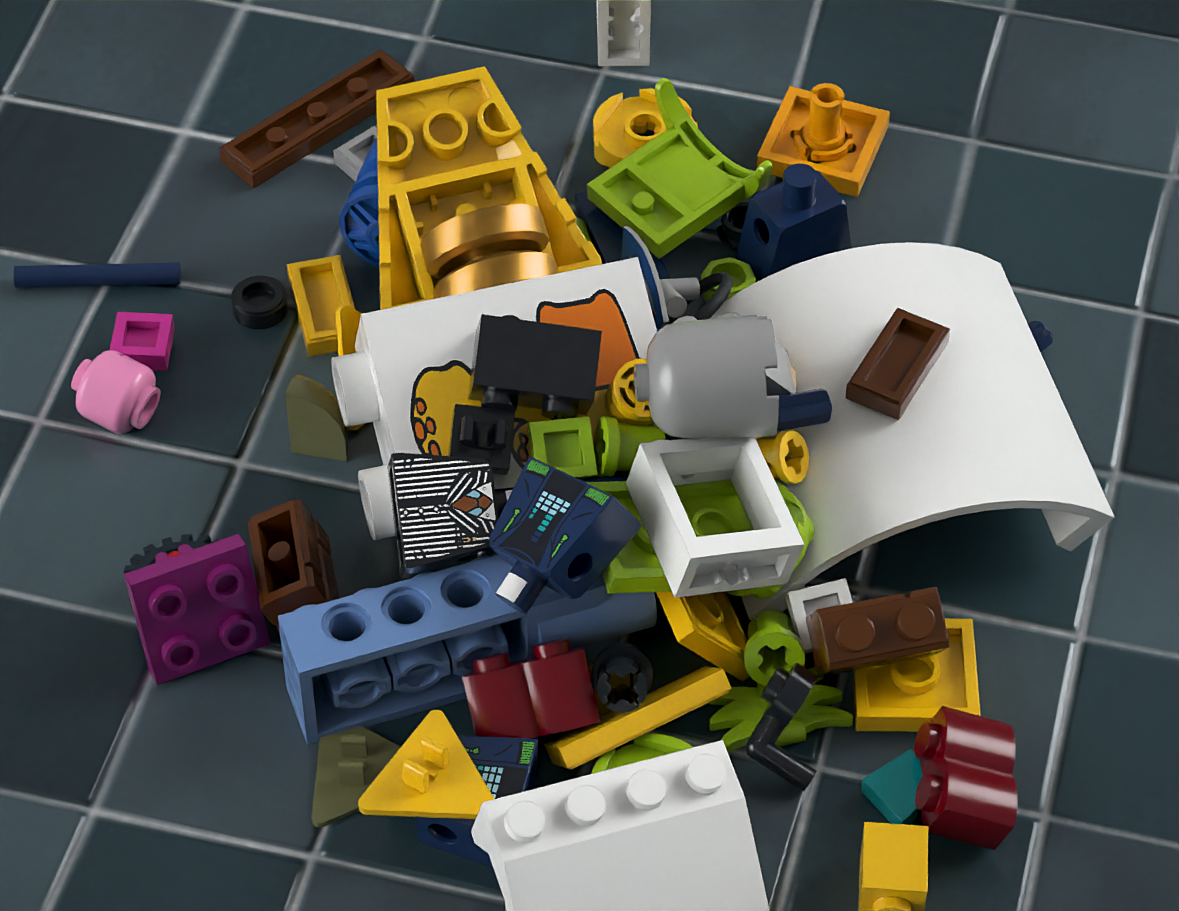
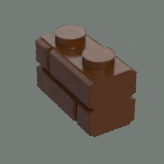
(291, 560)
(877, 632)

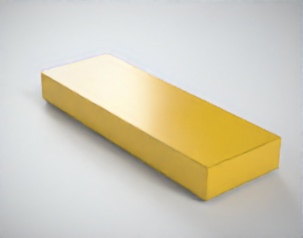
(656, 710)

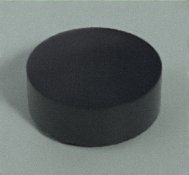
(259, 302)

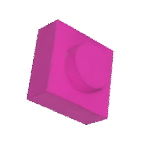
(144, 338)

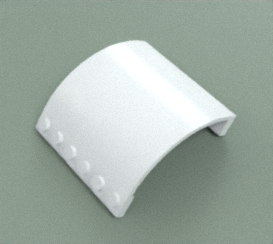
(973, 436)

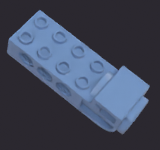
(414, 639)

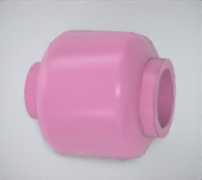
(115, 392)

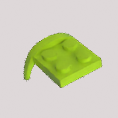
(673, 181)

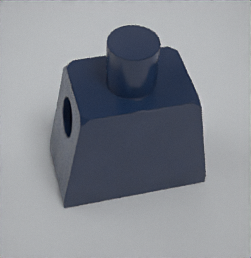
(793, 223)

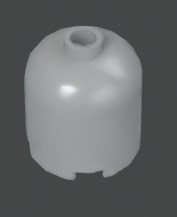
(711, 378)

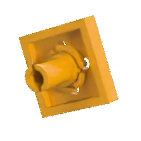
(826, 130)

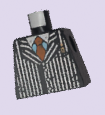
(442, 510)

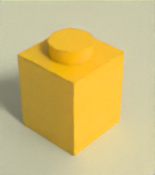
(893, 867)

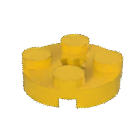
(620, 119)

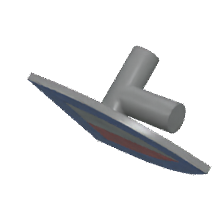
(664, 295)

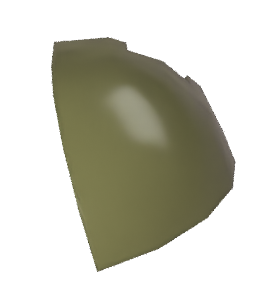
(315, 420)

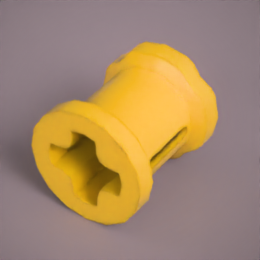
(787, 467)

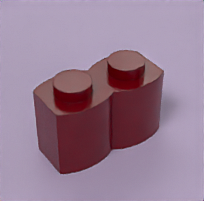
(531, 694)
(967, 777)

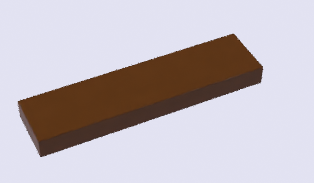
(312, 119)

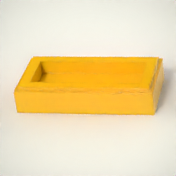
(318, 291)

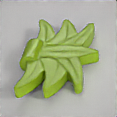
(745, 708)

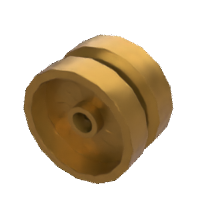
(487, 249)

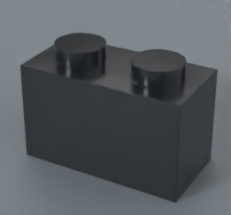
(534, 366)

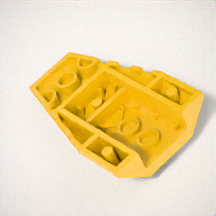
(451, 151)

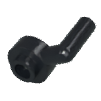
(785, 696)

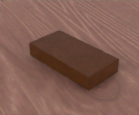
(897, 363)

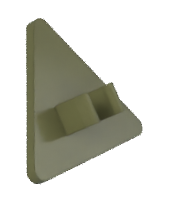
(345, 770)

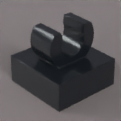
(482, 434)

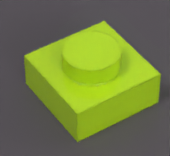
(564, 445)

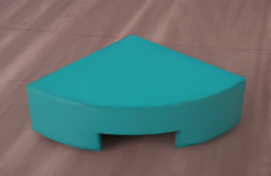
(894, 788)

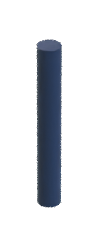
(97, 275)

